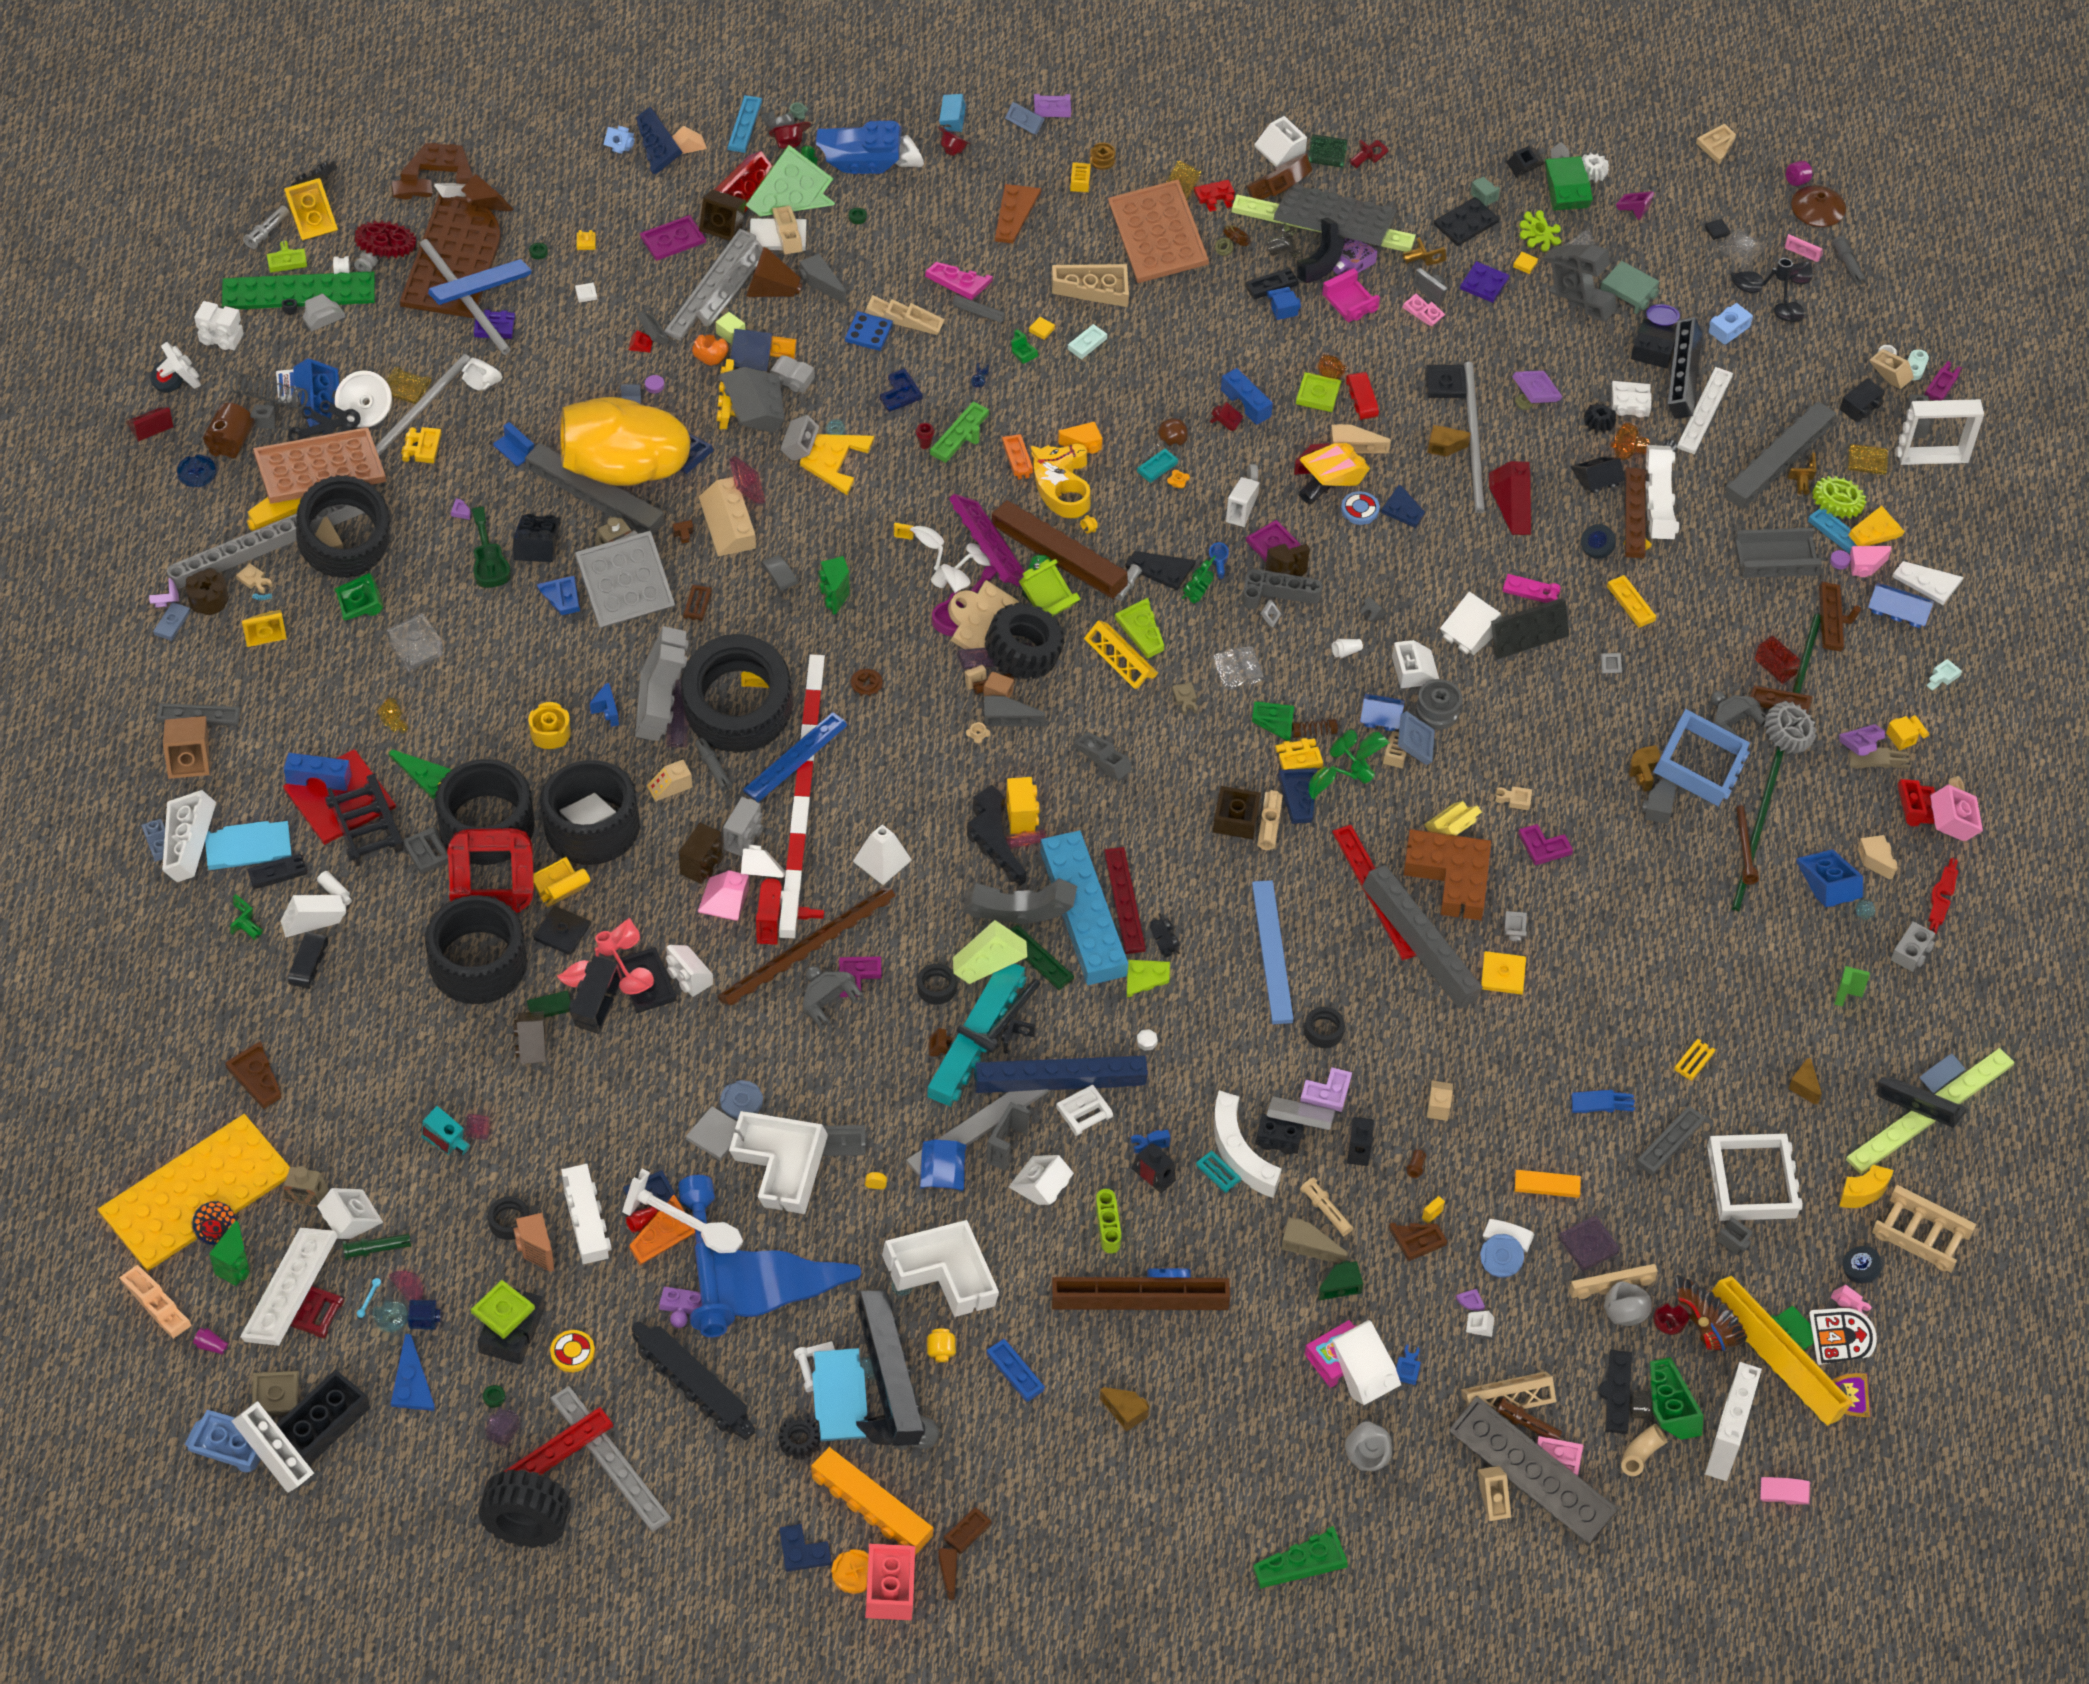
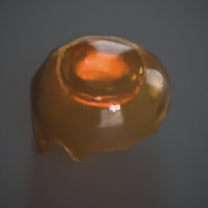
(1331, 367)

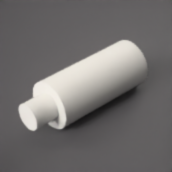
(333, 886)

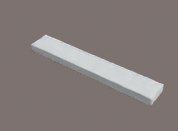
(1704, 410)

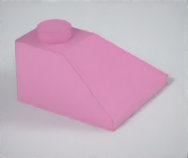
(725, 895)

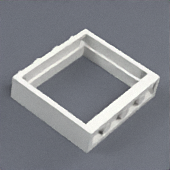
(1940, 409)
(1753, 1211)
(1733, 1421)

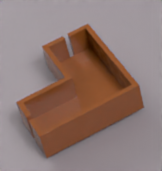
(1457, 862)

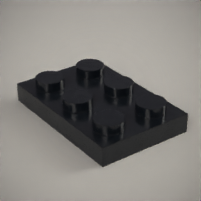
(1466, 221)
(661, 991)

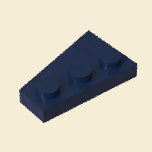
(1296, 793)

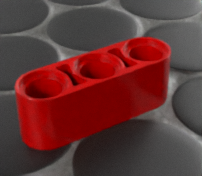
(1363, 395)

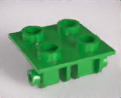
(1201, 580)
(1796, 1327)

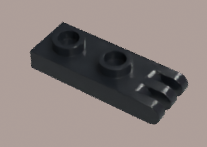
(1281, 279)
(277, 871)

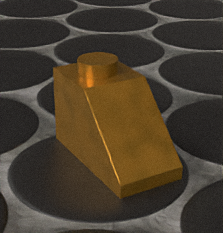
(1125, 1406)

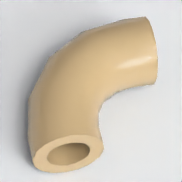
(1641, 1449)

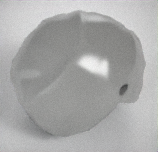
(1627, 1304)
(1369, 1447)

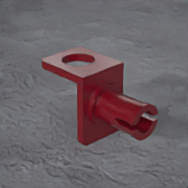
(1367, 153)

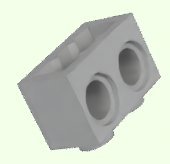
(1911, 945)

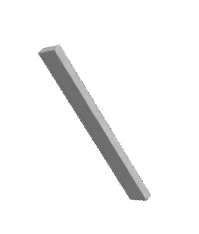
(686, 316)
(981, 1122)
(614, 1464)

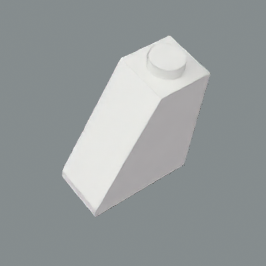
(1242, 501)
(311, 913)

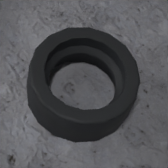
(931, 997)
(1320, 1040)
(499, 1205)

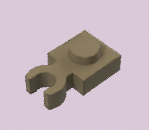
(1185, 695)

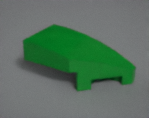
(1022, 349)

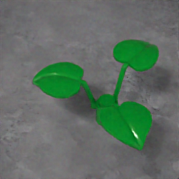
(1360, 769)

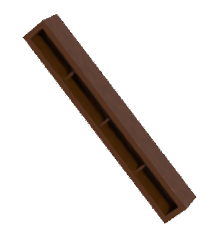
(1056, 545)
(1140, 1293)

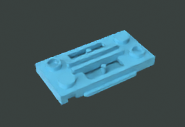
(248, 844)
(839, 1394)

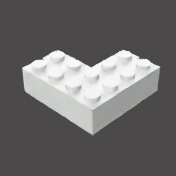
(788, 1150)
(945, 1256)

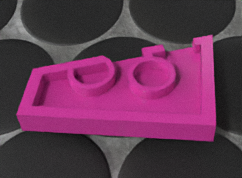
(963, 283)

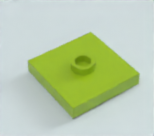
(1318, 392)
(502, 1309)

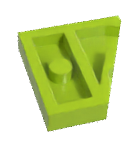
(1146, 975)

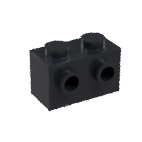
(1862, 400)
(1279, 1135)

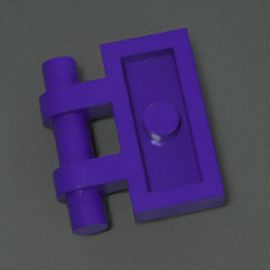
(502, 322)

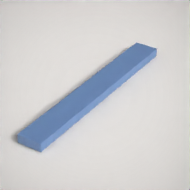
(1272, 952)

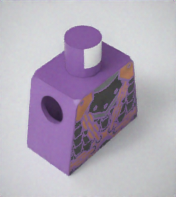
(1355, 255)

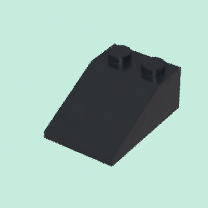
(1654, 344)

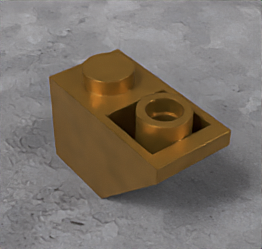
(1447, 441)

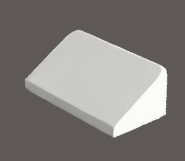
(450, 189)

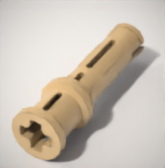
(1321, 1199)

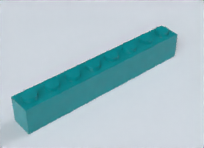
(964, 1053)

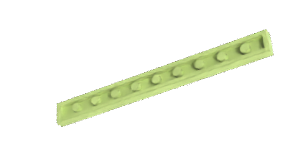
(1266, 210)
(1914, 1123)

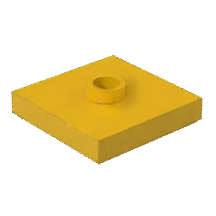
(1503, 972)

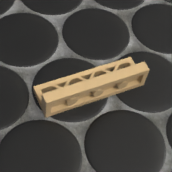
(1513, 1386)

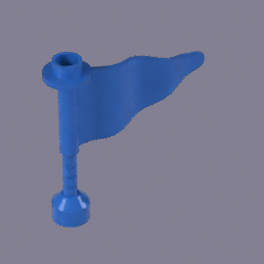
(750, 1281)

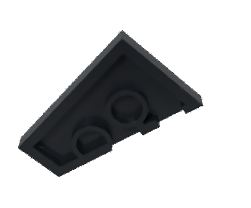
(1161, 568)

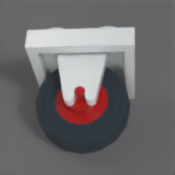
(171, 372)

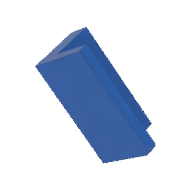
(514, 444)

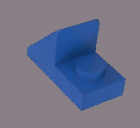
(605, 703)

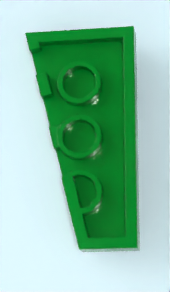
(1302, 1560)

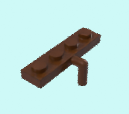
(1832, 617)

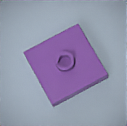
(1537, 386)

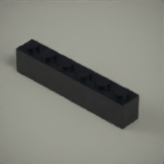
(1685, 368)

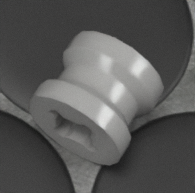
(365, 262)

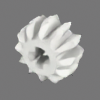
(1595, 166)

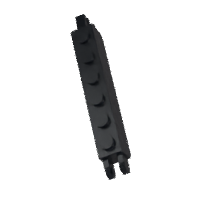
(694, 1379)

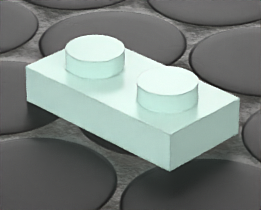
(1087, 341)

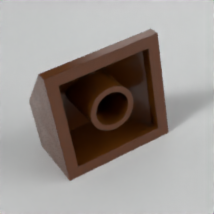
(483, 195)

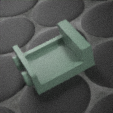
(1631, 286)

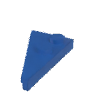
(411, 1385)

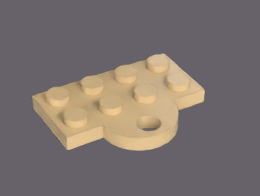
(977, 614)

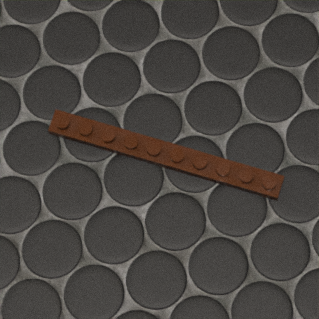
(801, 949)

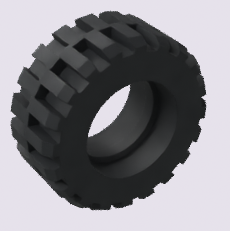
(1017, 657)
(524, 1508)

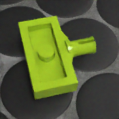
(286, 259)

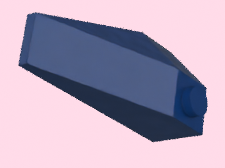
(319, 382)

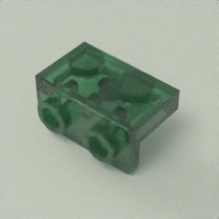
(1327, 150)

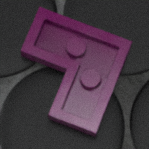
(1544, 850)
(861, 969)

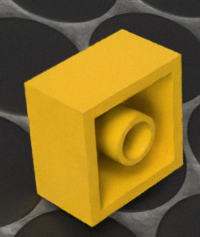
(1022, 805)

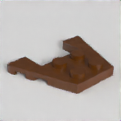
(439, 158)

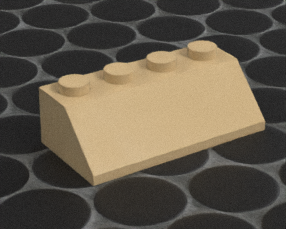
(727, 517)

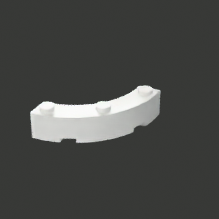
(1659, 492)
(1235, 1151)

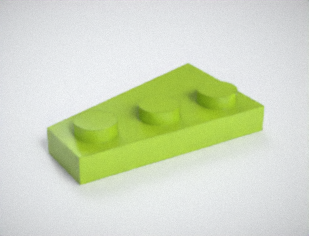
(1141, 627)

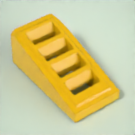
(1079, 179)

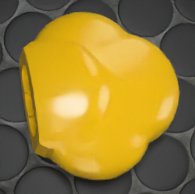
(621, 441)

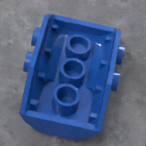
(862, 149)

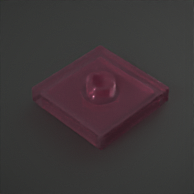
(747, 480)

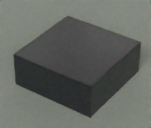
(1717, 229)

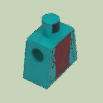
(444, 1132)

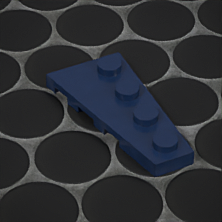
(657, 140)

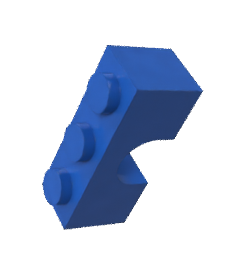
(1256, 404)
(301, 767)

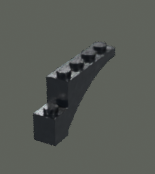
(989, 835)

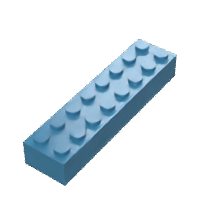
(1089, 919)

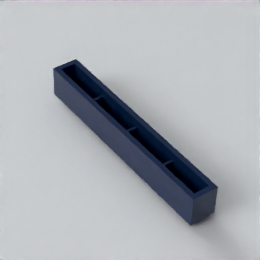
(1060, 1074)

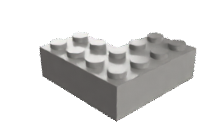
(658, 682)

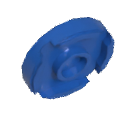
(1169, 1273)

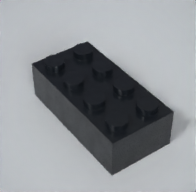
(324, 1416)

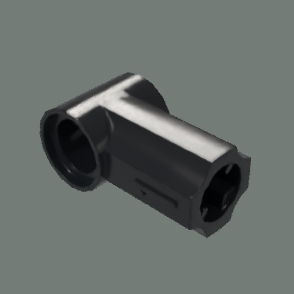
(1313, 491)

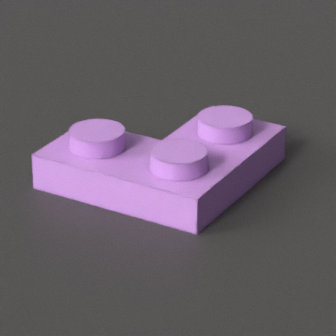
(1329, 1095)

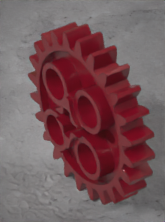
(385, 239)

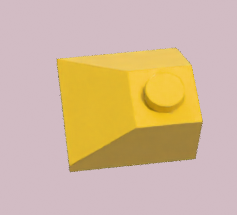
(264, 628)

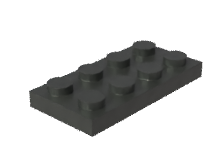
(1530, 628)

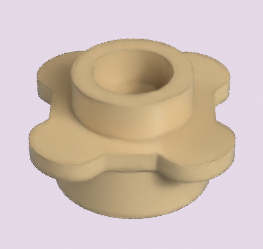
(978, 727)

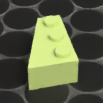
(989, 952)

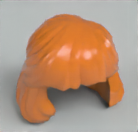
(709, 349)

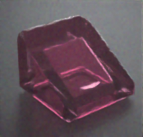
(477, 1126)

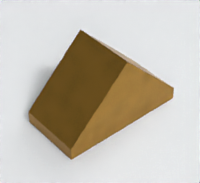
(1806, 1083)

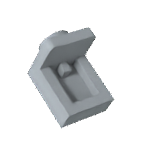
(1515, 925)

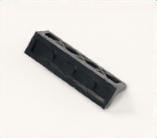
(1920, 1101)

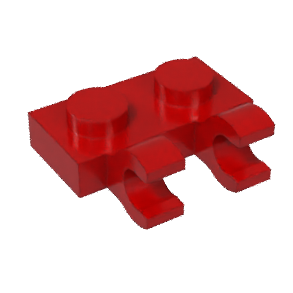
(1215, 191)

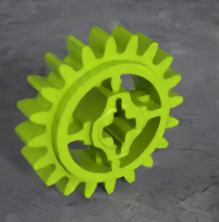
(1839, 497)

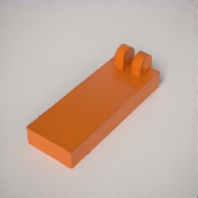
(1017, 456)

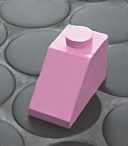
(1868, 559)

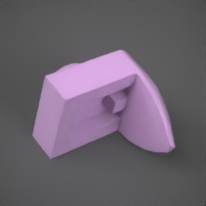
(162, 599)

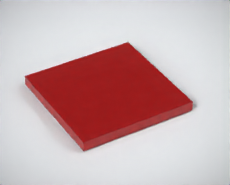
(312, 804)

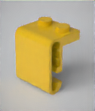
(559, 881)

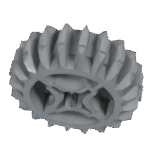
(1790, 727)

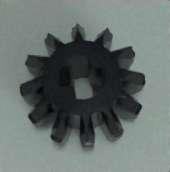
(1600, 418)

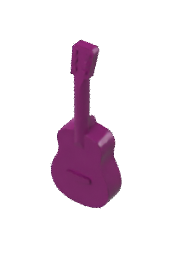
(940, 616)

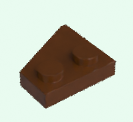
(1418, 1239)

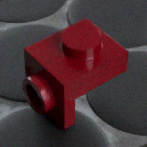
(1227, 416)

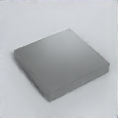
(713, 1133)

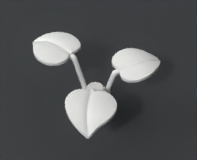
(946, 573)

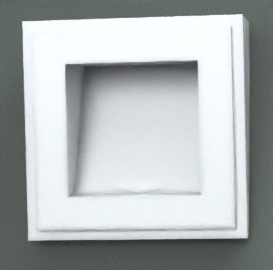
(1480, 1323)

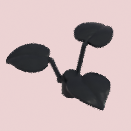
(1798, 273)

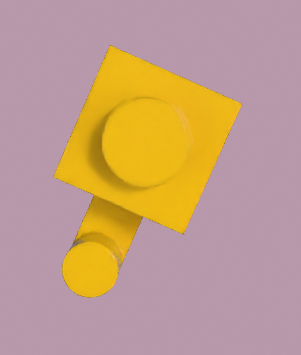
(1905, 731)

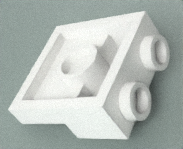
(1631, 398)

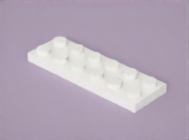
(289, 1286)

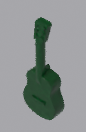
(490, 566)

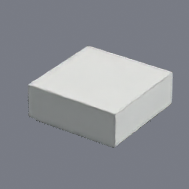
(586, 292)

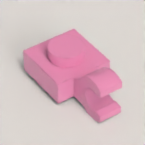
(1849, 1299)

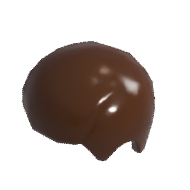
(1173, 431)

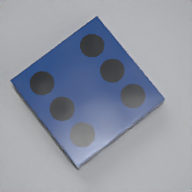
(868, 331)

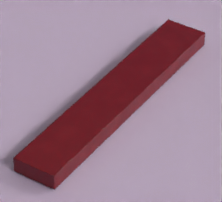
(1124, 900)

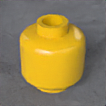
(941, 1345)

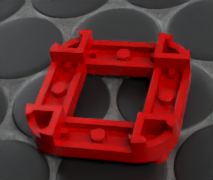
(492, 840)

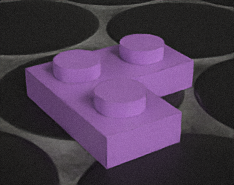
(1863, 739)

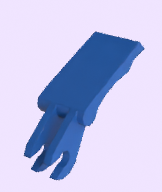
(1601, 1101)

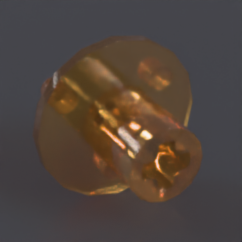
(1628, 441)

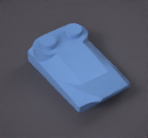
(220, 1440)

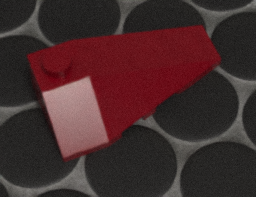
(1512, 493)

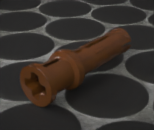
(1516, 1415)

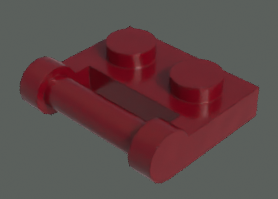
(311, 1308)

